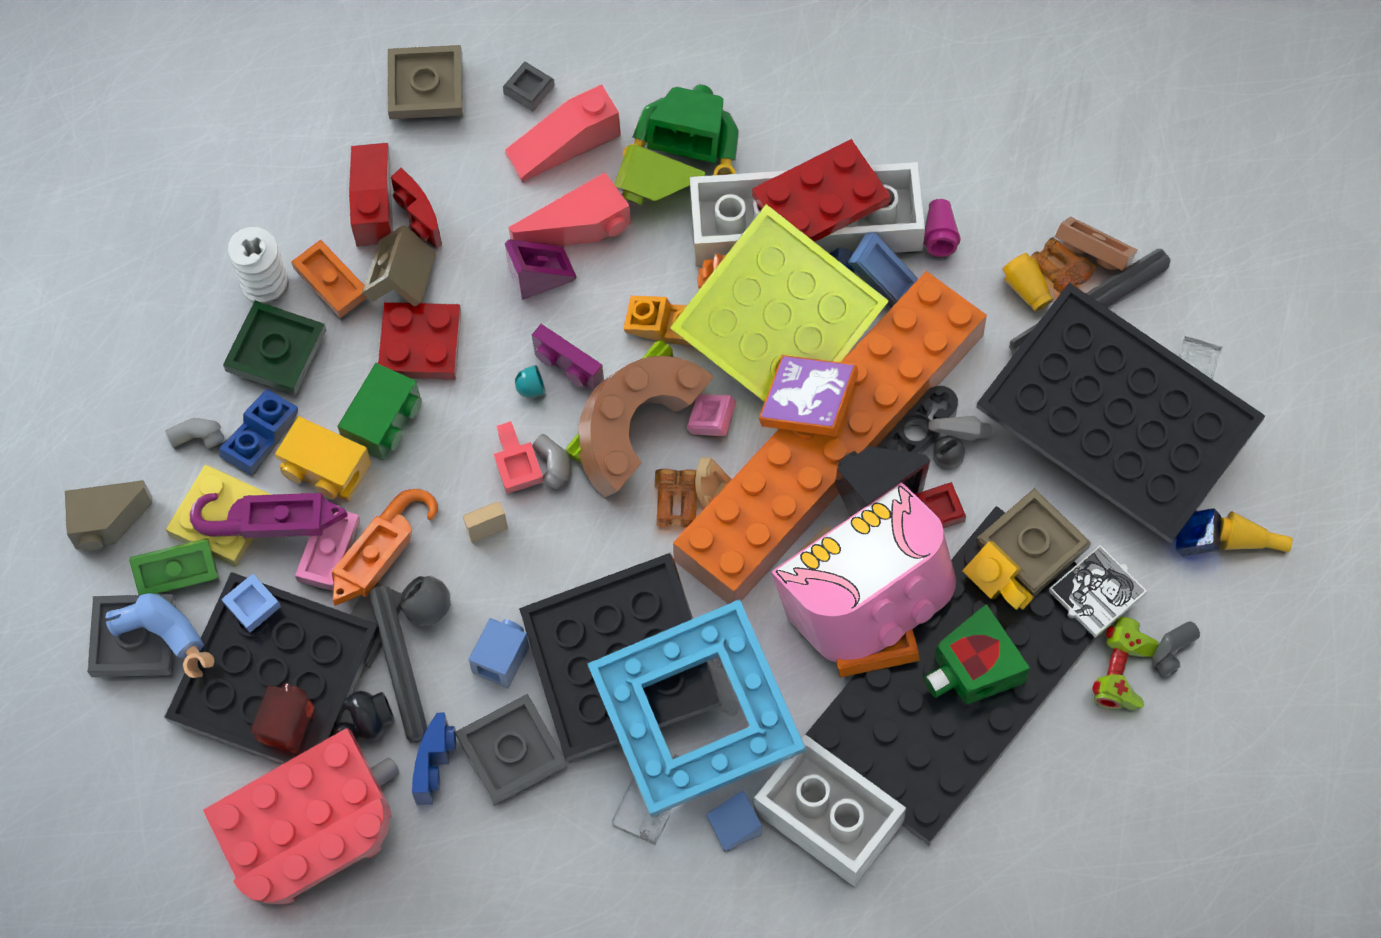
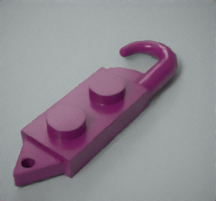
(269, 516)

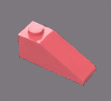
(566, 133)
(578, 217)

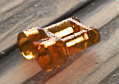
(1075, 271)
(671, 484)

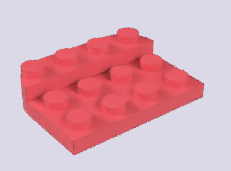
(302, 821)

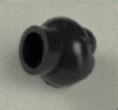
(369, 715)

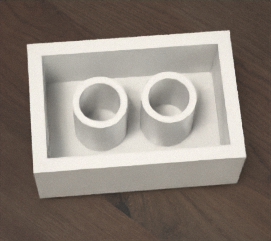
(829, 810)

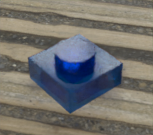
(1200, 534)

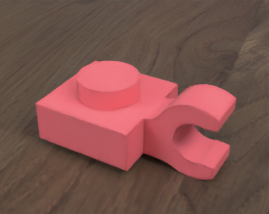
(516, 462)

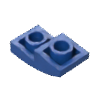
(259, 434)
(433, 750)

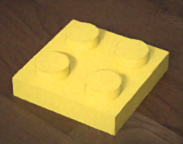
(229, 491)

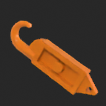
(377, 547)

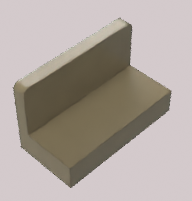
(400, 264)

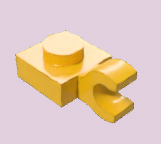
(995, 573)

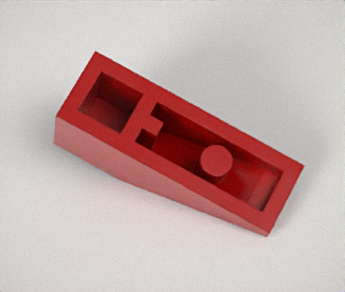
(370, 193)

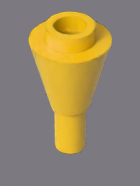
(1242, 533)

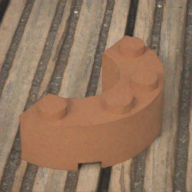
(608, 411)

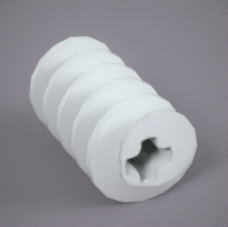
(258, 264)

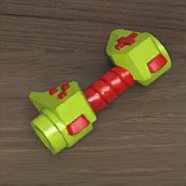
(1125, 639)

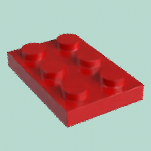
(825, 192)

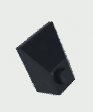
(875, 471)

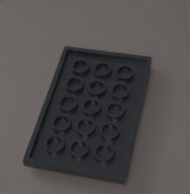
(1120, 412)

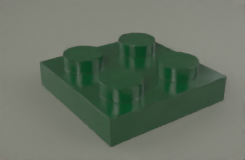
(274, 347)

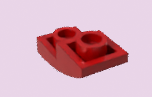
(419, 210)

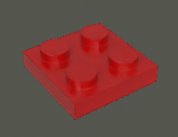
(420, 339)

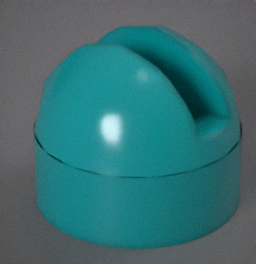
(530, 382)

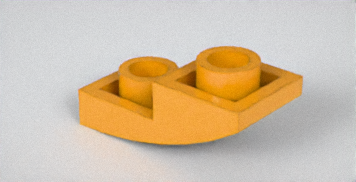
(652, 318)

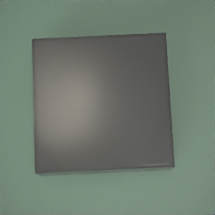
(528, 86)

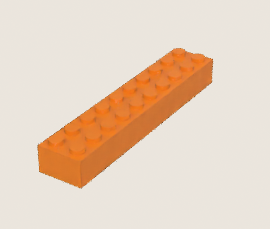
(796, 471)

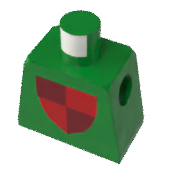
(977, 660)

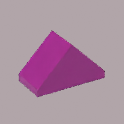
(537, 267)

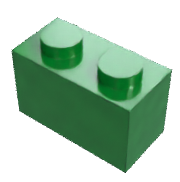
(381, 411)

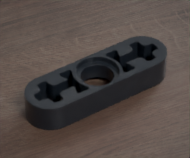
(919, 416)

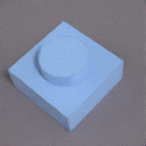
(251, 603)

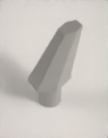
(962, 427)

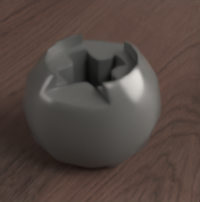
(425, 600)

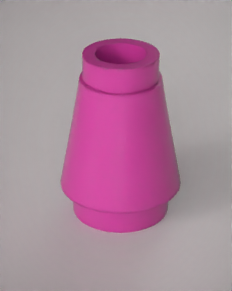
(941, 230)

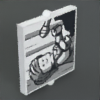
(1097, 591)

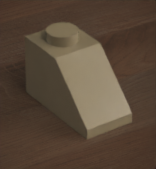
(104, 513)

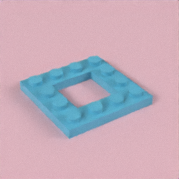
(766, 741)

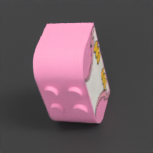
(869, 578)

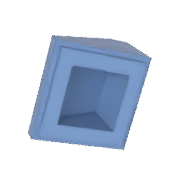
(735, 821)

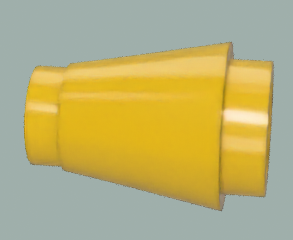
(1028, 281)

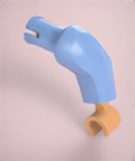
(166, 621)

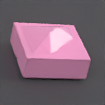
(711, 415)

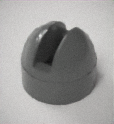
(952, 458)

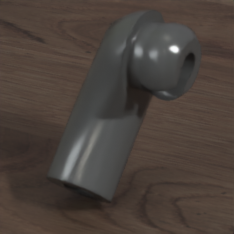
(1170, 644)

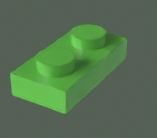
(174, 567)

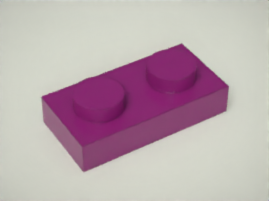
(577, 365)

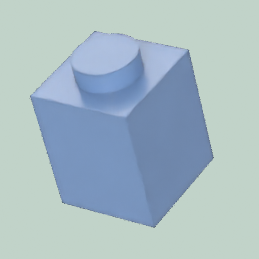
(499, 652)

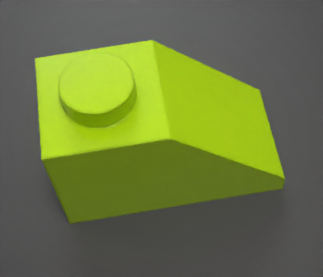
(651, 175)

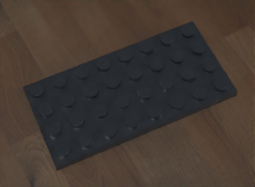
(939, 748)

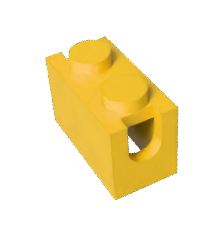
(323, 459)

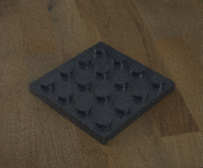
(598, 621)
(294, 646)

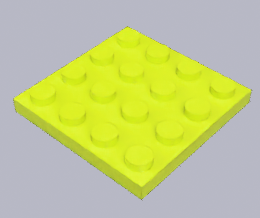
(776, 299)

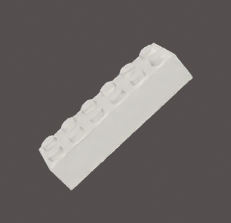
(725, 209)

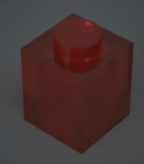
(283, 717)

